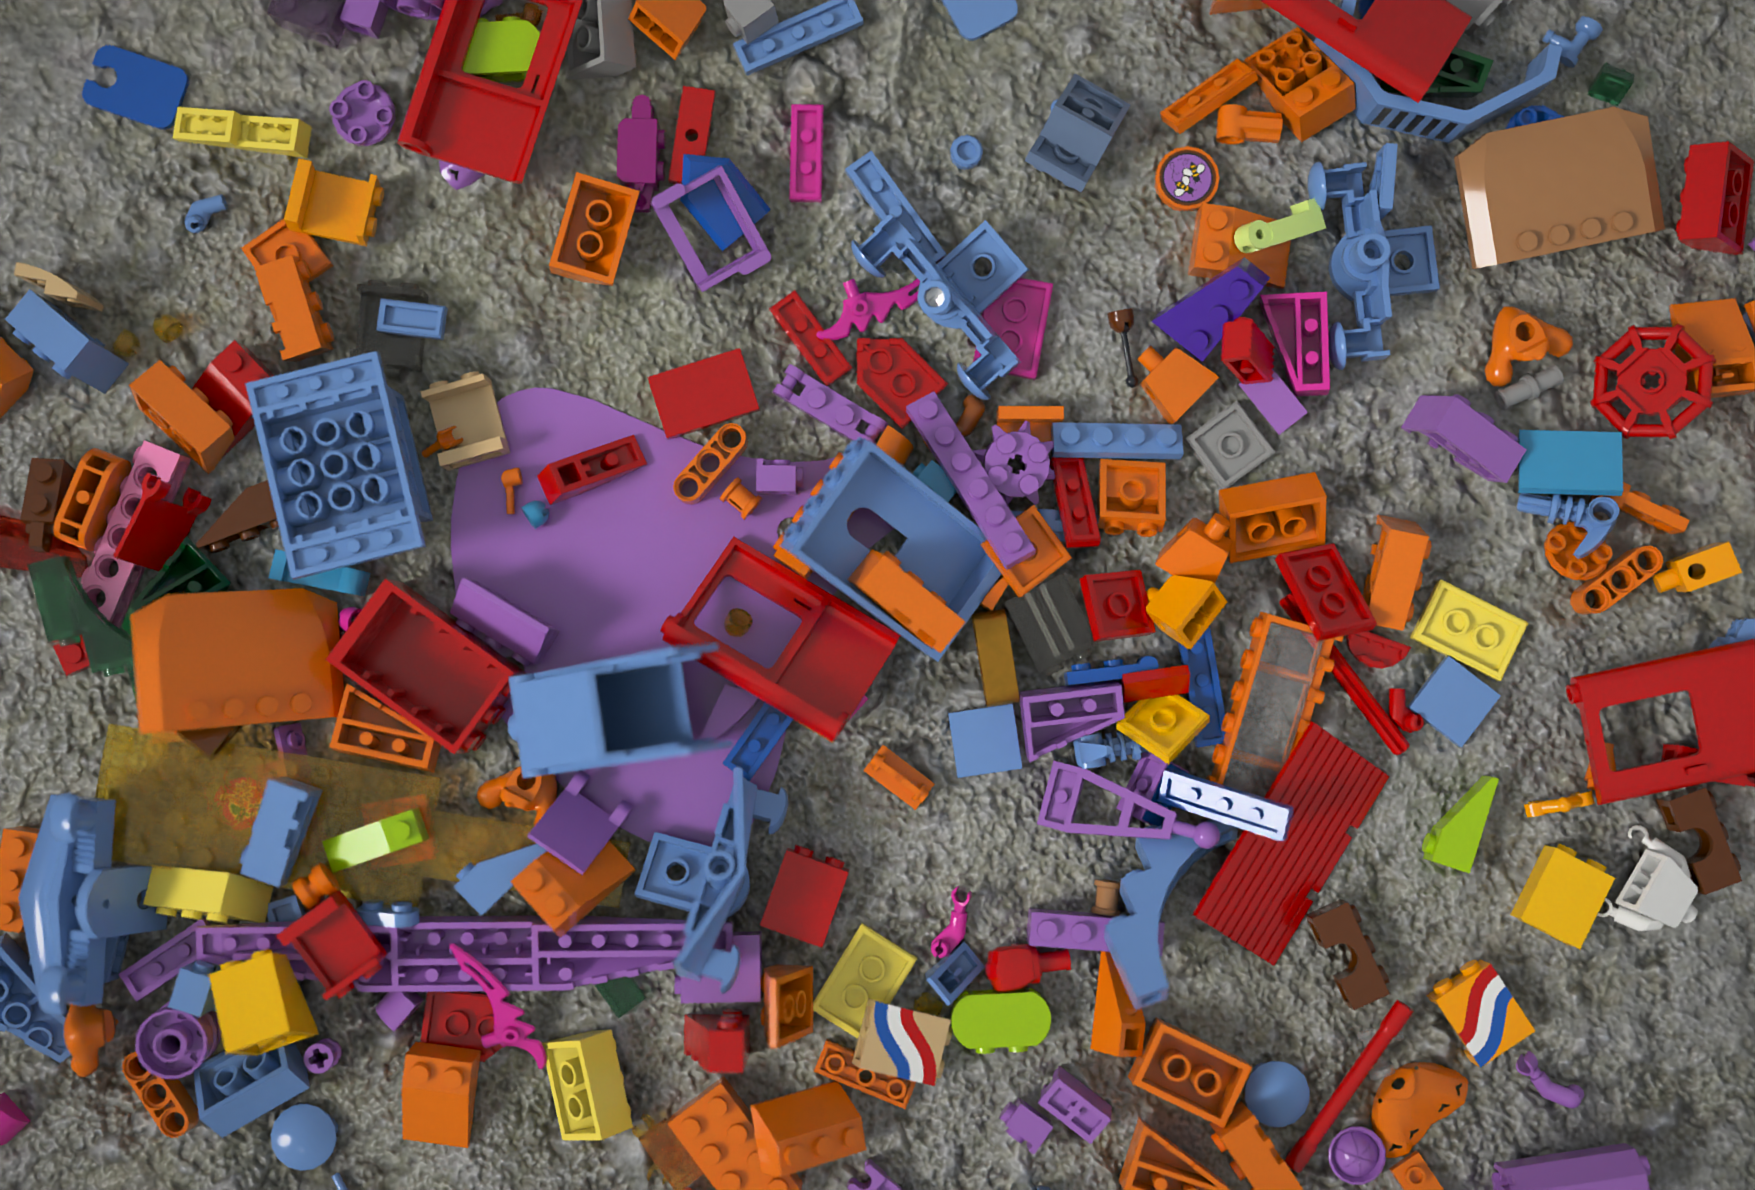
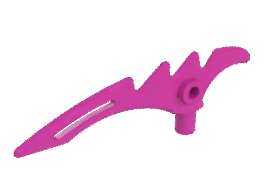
(861, 307)
(507, 1029)

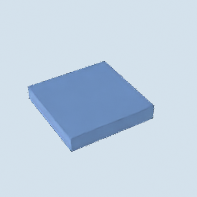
(1453, 701)
(985, 740)

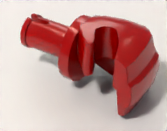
(1021, 964)

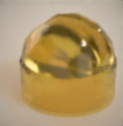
(167, 328)
(124, 342)
(737, 622)
(928, 1004)

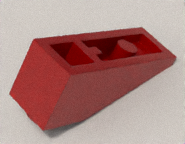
(590, 469)

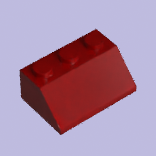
(1715, 198)

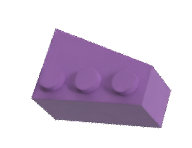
(1466, 435)
(1066, 713)

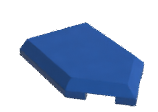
(709, 205)

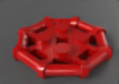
(1672, 382)

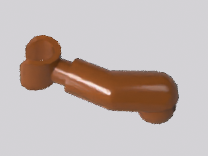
(971, 415)

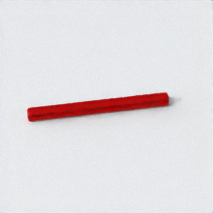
(1355, 689)

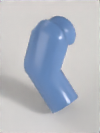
(201, 211)

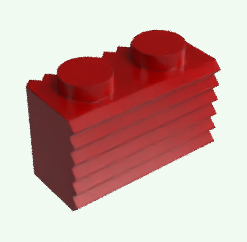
(1247, 351)

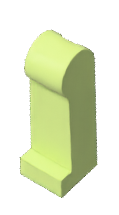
(1257, 235)

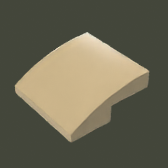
(57, 287)

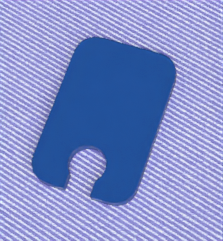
(143, 89)

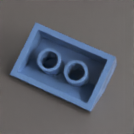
(244, 1087)

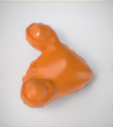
(1522, 338)
(524, 793)
(84, 1033)

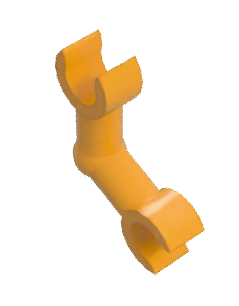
(1563, 804)

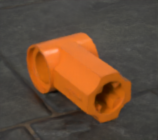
(1239, 125)

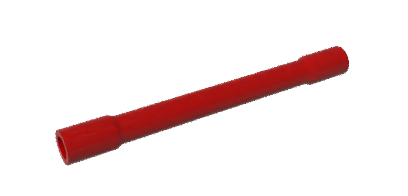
(1388, 1029)

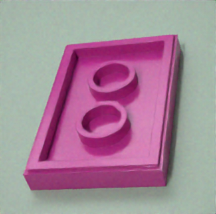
(1020, 322)

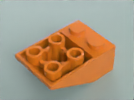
(1302, 83)
(1721, 333)

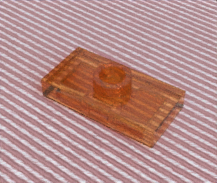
(670, 1156)

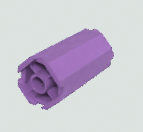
(1584, 1169)

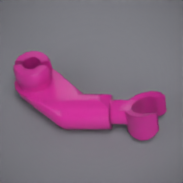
(955, 931)

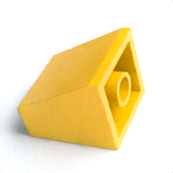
(260, 1004)

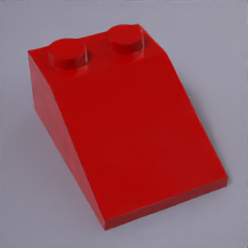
(226, 388)

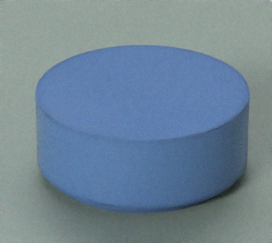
(966, 152)

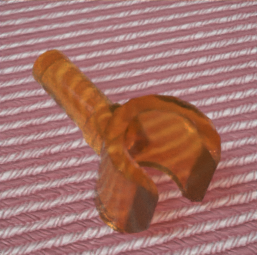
(530, 13)

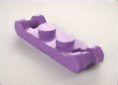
(828, 406)

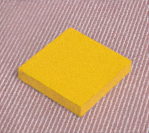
(1163, 725)

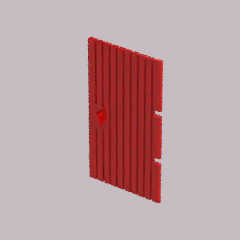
(1265, 881)

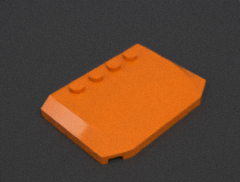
(235, 659)

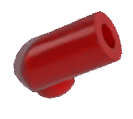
(1400, 714)

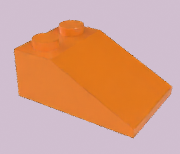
(1216, 250)
(563, 894)
(787, 1003)
(439, 1094)

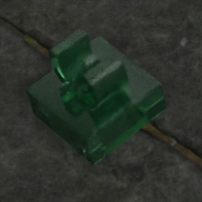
(1611, 84)

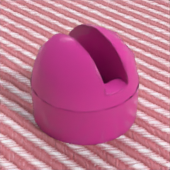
(346, 616)

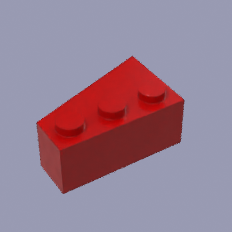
(718, 1040)

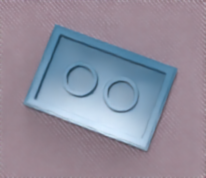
(1571, 462)

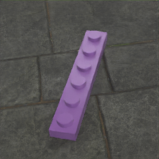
(970, 480)

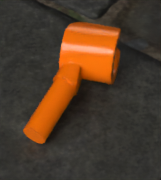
(444, 441)
(509, 479)

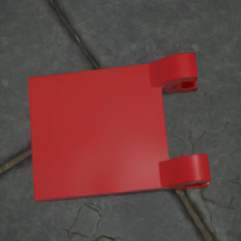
(159, 524)

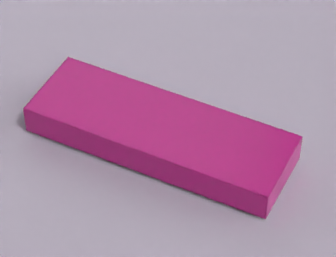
(806, 153)

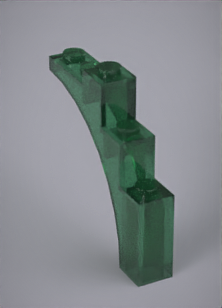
(71, 614)

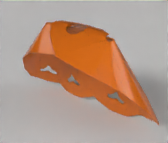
(1415, 1104)

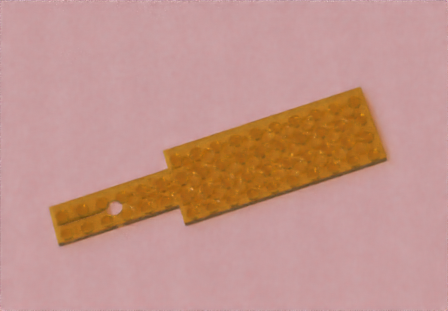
(201, 814)

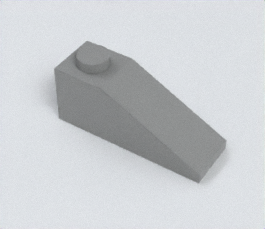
(750, 17)

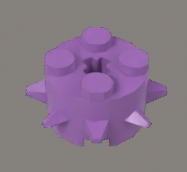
(1032, 455)

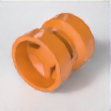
(315, 885)

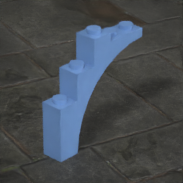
(1135, 938)

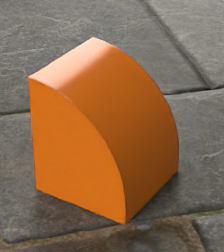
(895, 445)

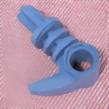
(1574, 511)
(1093, 750)

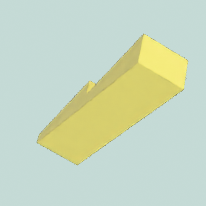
(242, 132)

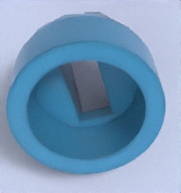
(536, 513)

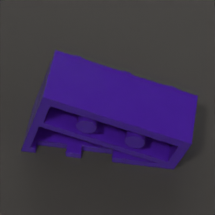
(1199, 316)

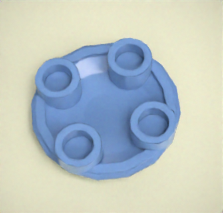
(1276, 1093)
(304, 1136)

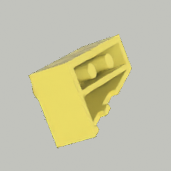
(207, 893)

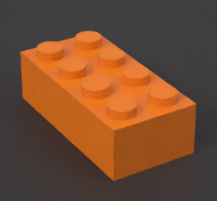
(722, 1141)

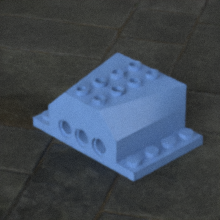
(339, 464)

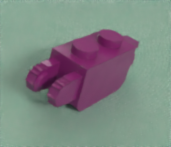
(639, 152)

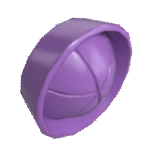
(1357, 1155)

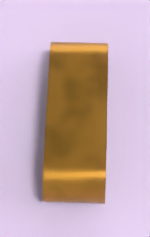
(995, 658)

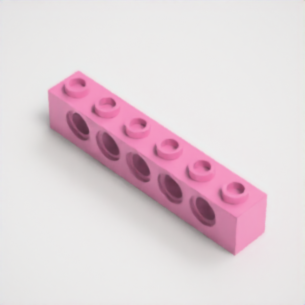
(121, 587)

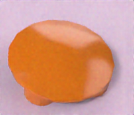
(1559, 551)

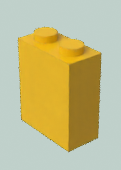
(1563, 895)

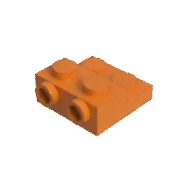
(1131, 497)

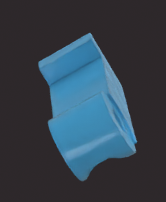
(341, 580)

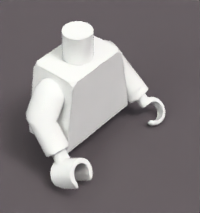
(1656, 891)

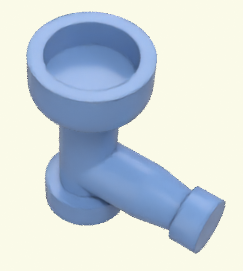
(1586, 30)

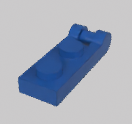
(1112, 670)

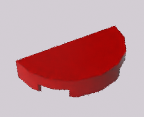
(1376, 650)

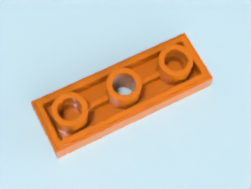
(837, 1064)

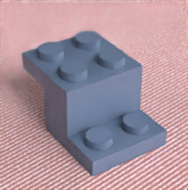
(1077, 132)

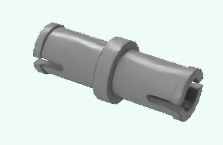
(1529, 387)

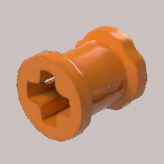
(740, 498)

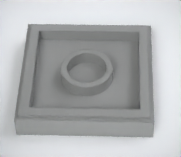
(1229, 445)

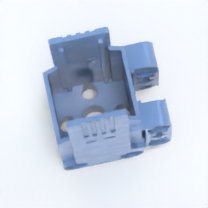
(605, 713)

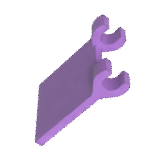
(576, 827)

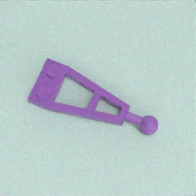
(1063, 797)

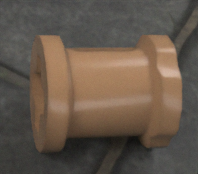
(1106, 898)

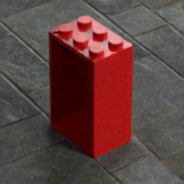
(426, 667)

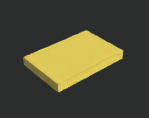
(1469, 630)
(867, 969)

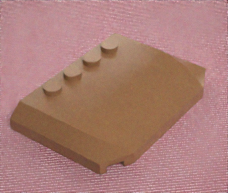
(1558, 186)

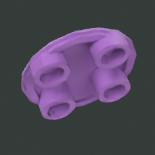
(363, 113)

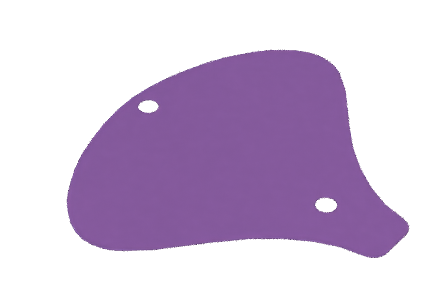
(615, 570)

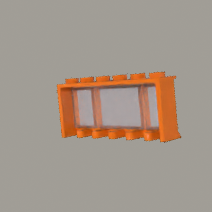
(1270, 702)

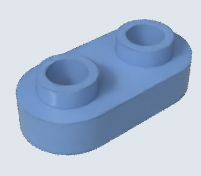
(395, 915)

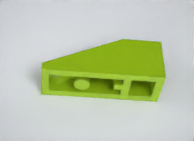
(1458, 833)
(375, 840)

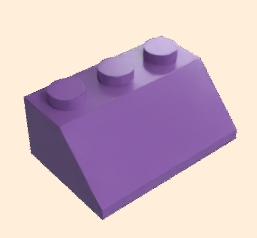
(502, 622)

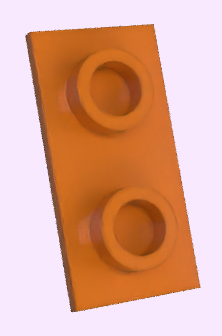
(899, 777)

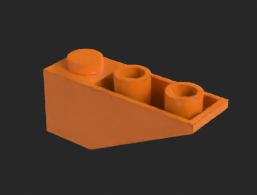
(1116, 1024)

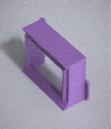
(745, 264)

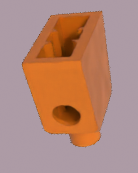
(668, 22)
(1174, 381)
(1197, 549)

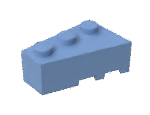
(64, 342)
(279, 830)

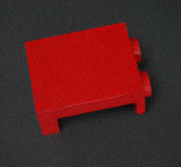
(805, 896)
(335, 944)

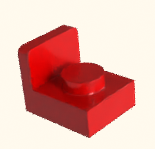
(73, 657)

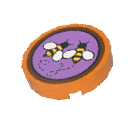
(1186, 178)

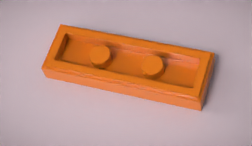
(1208, 96)

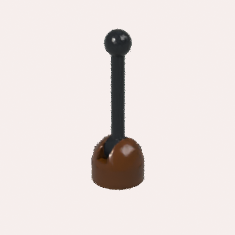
(1121, 322)

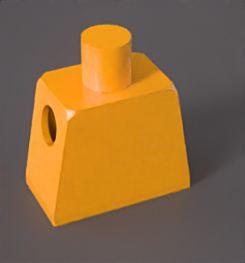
(1708, 566)
(1184, 607)

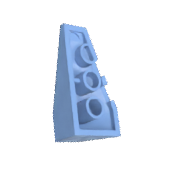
(20, 1004)

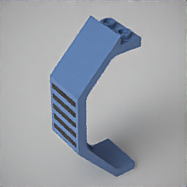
(1430, 119)

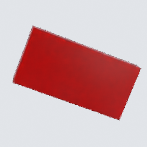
(1155, 683)

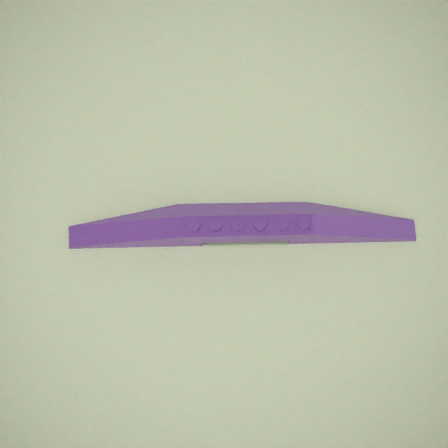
(513, 948)

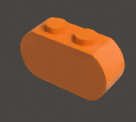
(90, 498)

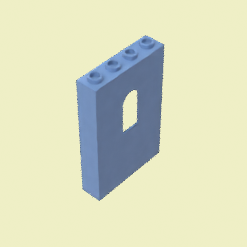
(939, 544)

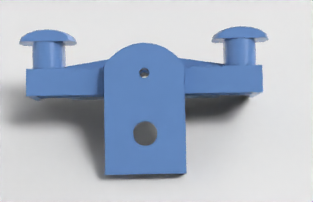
(714, 879)
(78, 901)

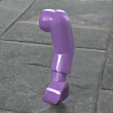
(1567, 1097)

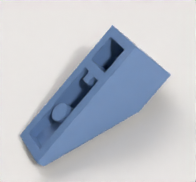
(490, 879)

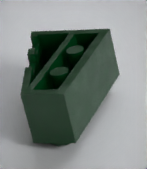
(1459, 77)
(182, 573)

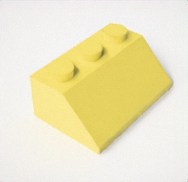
(587, 1086)

